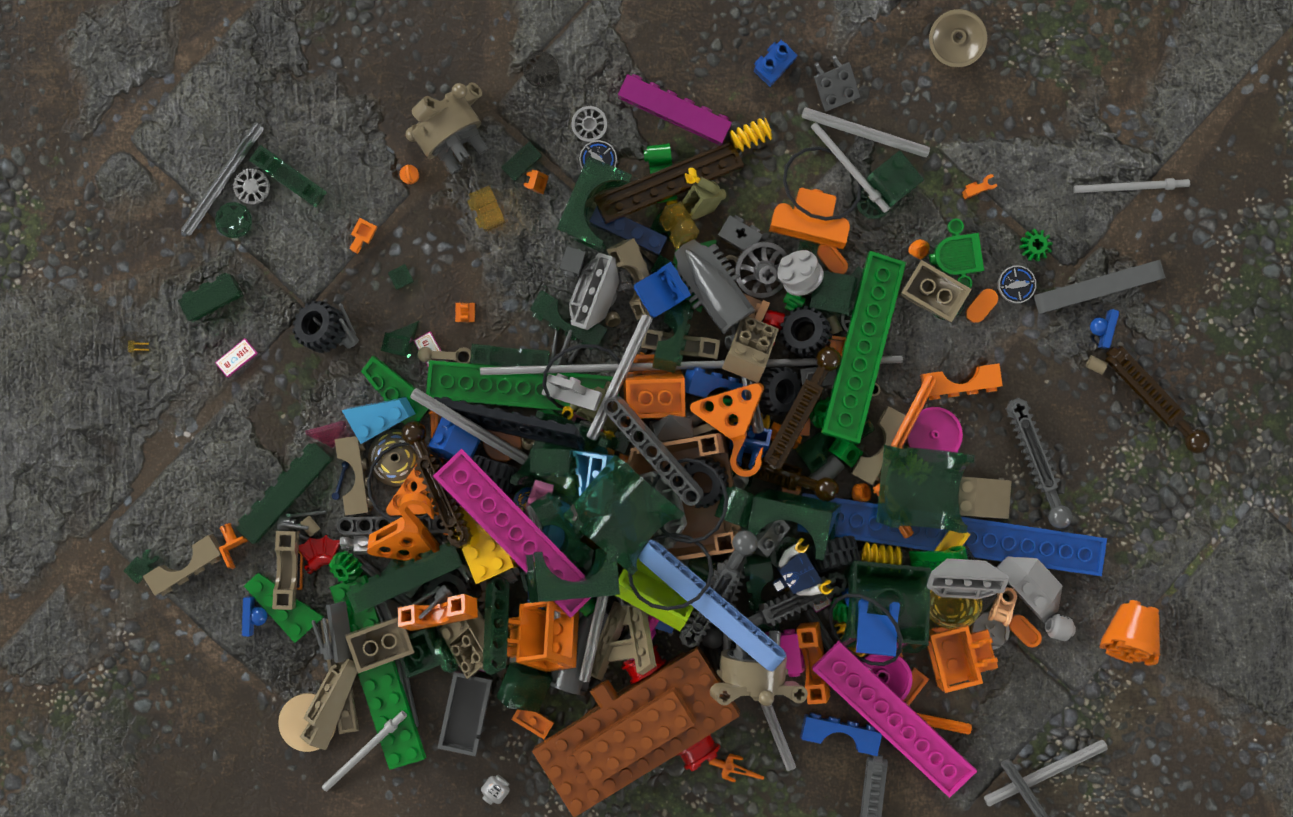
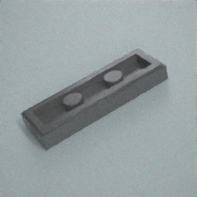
(339, 626)

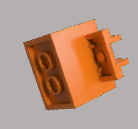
(654, 391)
(542, 640)
(960, 656)

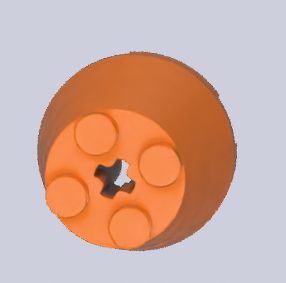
(1133, 634)

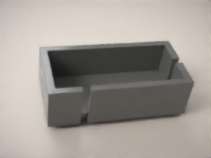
(465, 713)

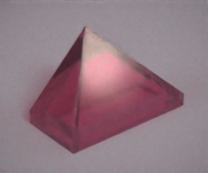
(327, 433)

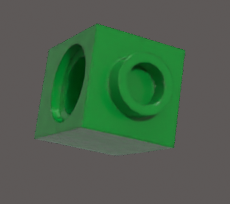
(845, 452)

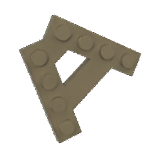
(637, 648)

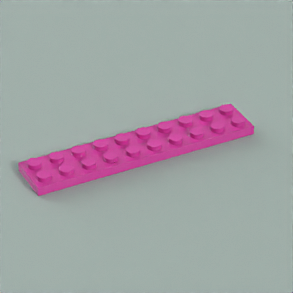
(505, 521)
(894, 719)

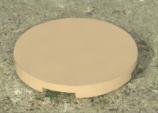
(293, 723)

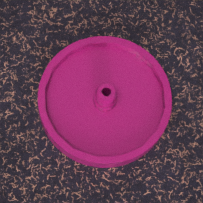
(936, 430)

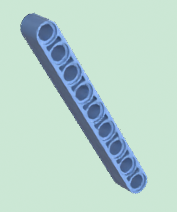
(712, 606)

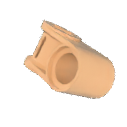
(1002, 610)

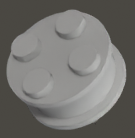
(800, 273)

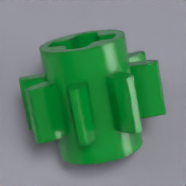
(793, 302)

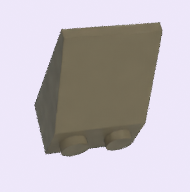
(935, 291)
(984, 497)
(378, 644)

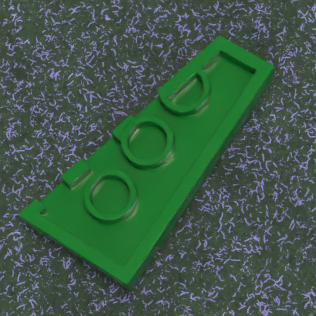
(392, 386)
(293, 622)

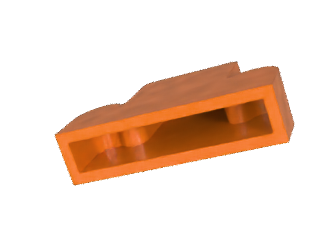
(801, 226)

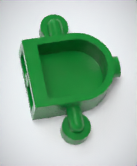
(958, 254)

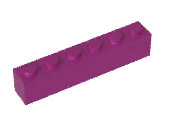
(674, 110)

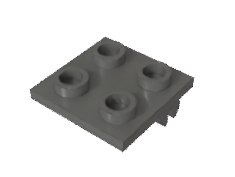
(836, 85)

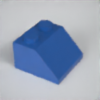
(450, 439)

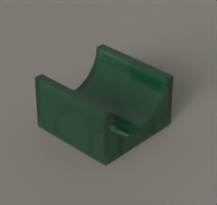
(886, 585)

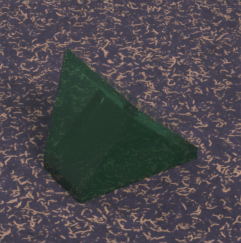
(400, 341)

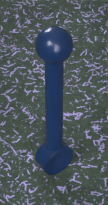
(336, 495)

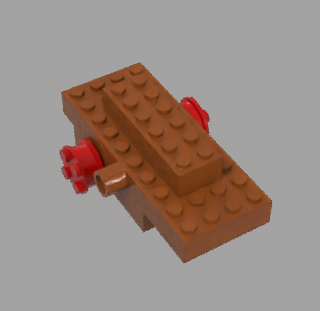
(637, 730)

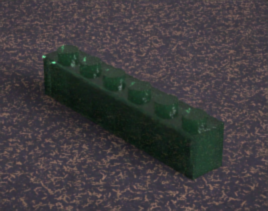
(284, 493)
(405, 578)

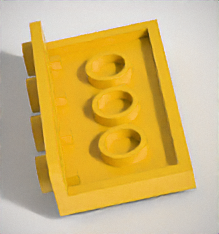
(483, 554)

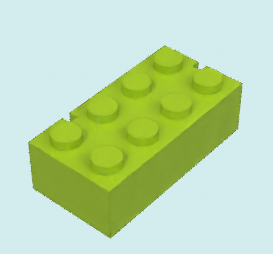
(656, 592)

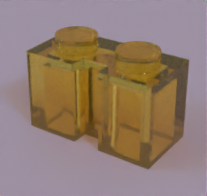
(487, 208)
(679, 222)

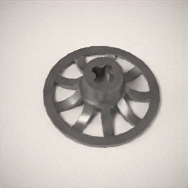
(763, 272)

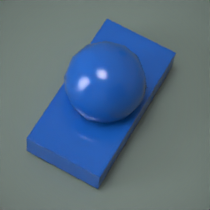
(1105, 328)
(251, 616)

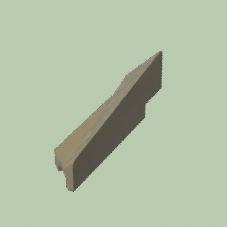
(328, 704)

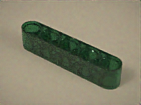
(490, 632)

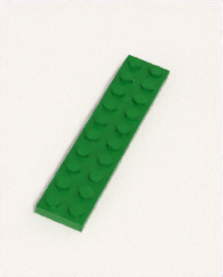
(863, 347)
(465, 383)
(384, 692)

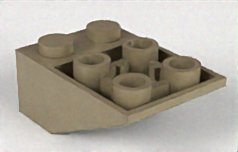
(750, 349)
(466, 643)

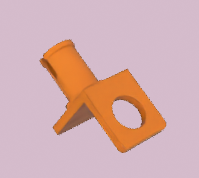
(231, 542)

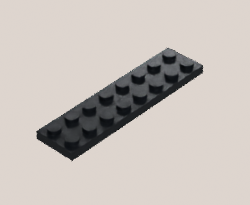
(518, 425)

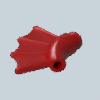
(318, 552)

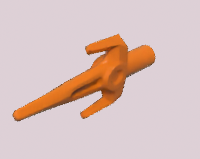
(728, 767)

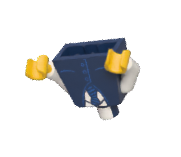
(799, 573)

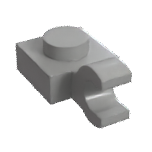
(358, 544)

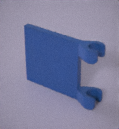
(876, 632)

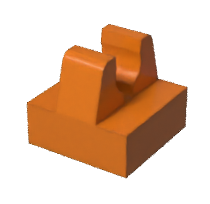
(537, 181)
(465, 312)

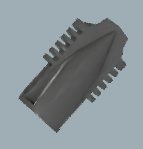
(712, 284)
(568, 679)

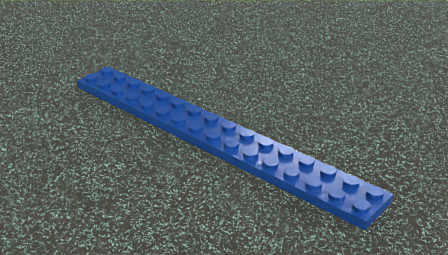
(986, 540)

